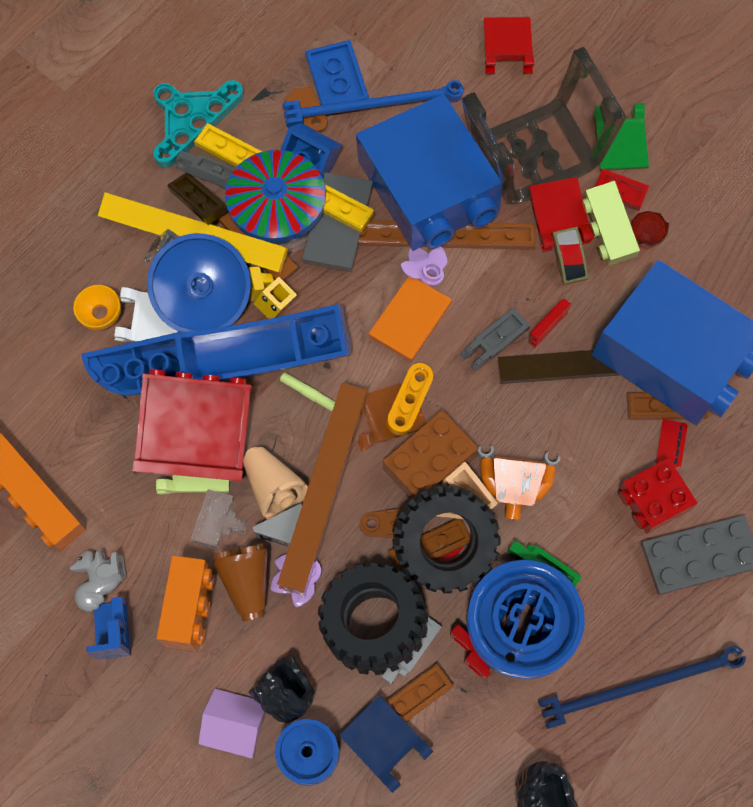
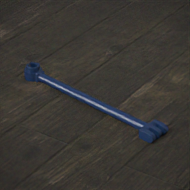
(560, 710)

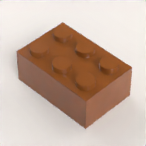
(429, 455)

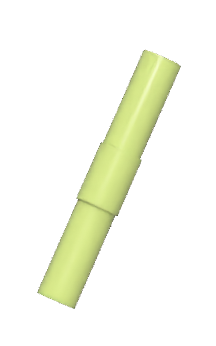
(307, 391)

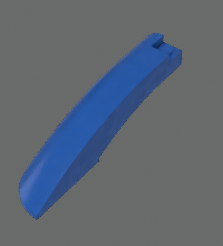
(225, 351)

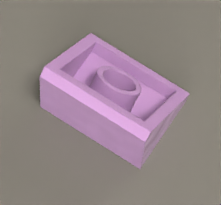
(231, 723)

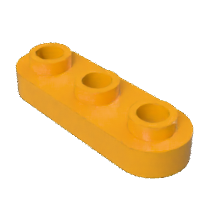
(410, 389)

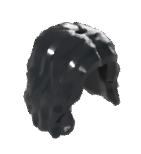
(284, 690)
(545, 786)

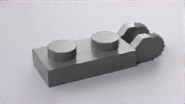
(497, 338)

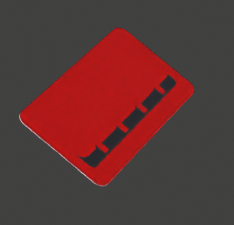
(672, 442)

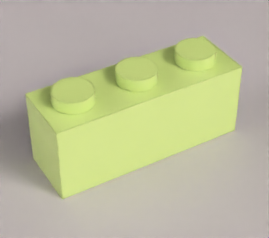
(610, 223)

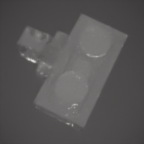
(216, 520)

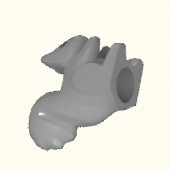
(103, 578)

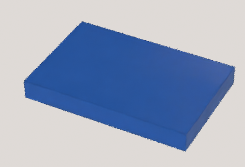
(336, 73)

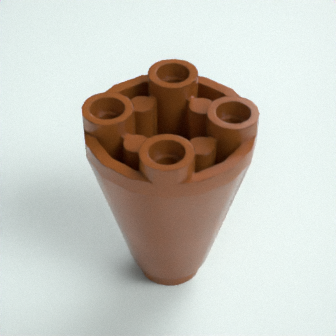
(244, 579)

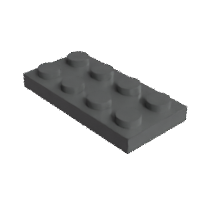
(700, 555)

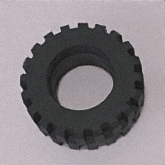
(471, 563)
(358, 587)

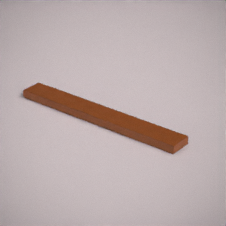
(490, 236)

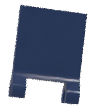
(382, 740)

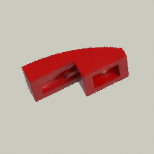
(473, 661)

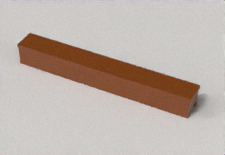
(322, 490)

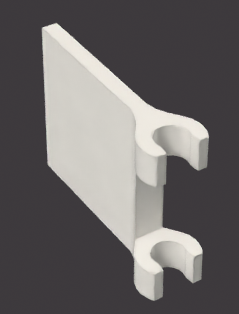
(145, 321)

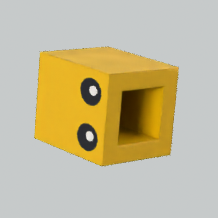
(275, 298)

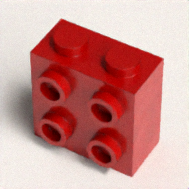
(657, 496)

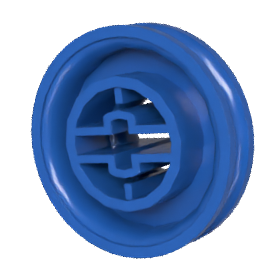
(554, 605)

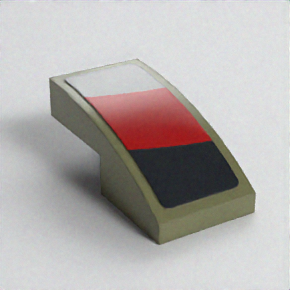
(570, 255)

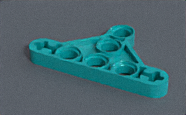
(182, 124)

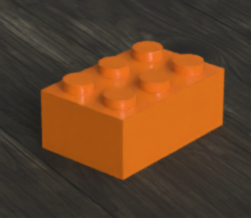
(185, 604)

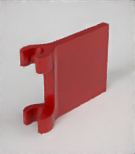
(508, 41)
(558, 208)

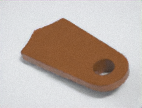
(308, 99)
(384, 523)

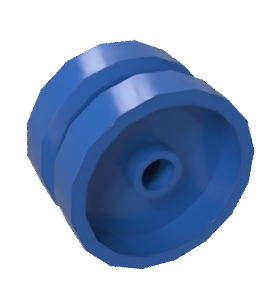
(294, 741)

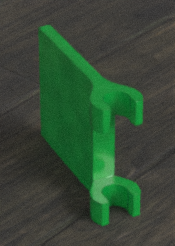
(630, 144)

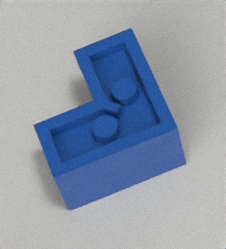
(111, 630)

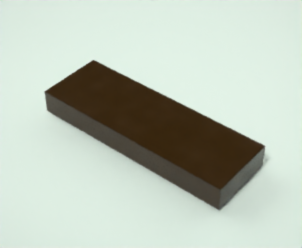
(197, 198)

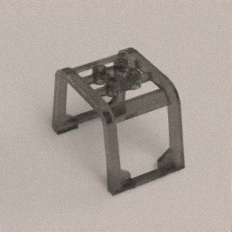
(502, 161)

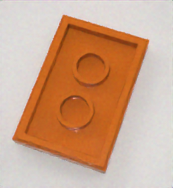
(410, 318)

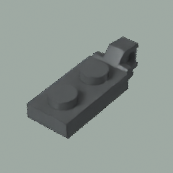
(205, 168)

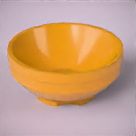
(95, 297)

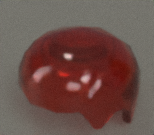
(649, 229)

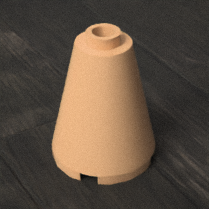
(272, 482)

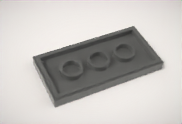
(331, 241)

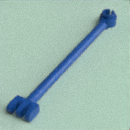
(295, 114)

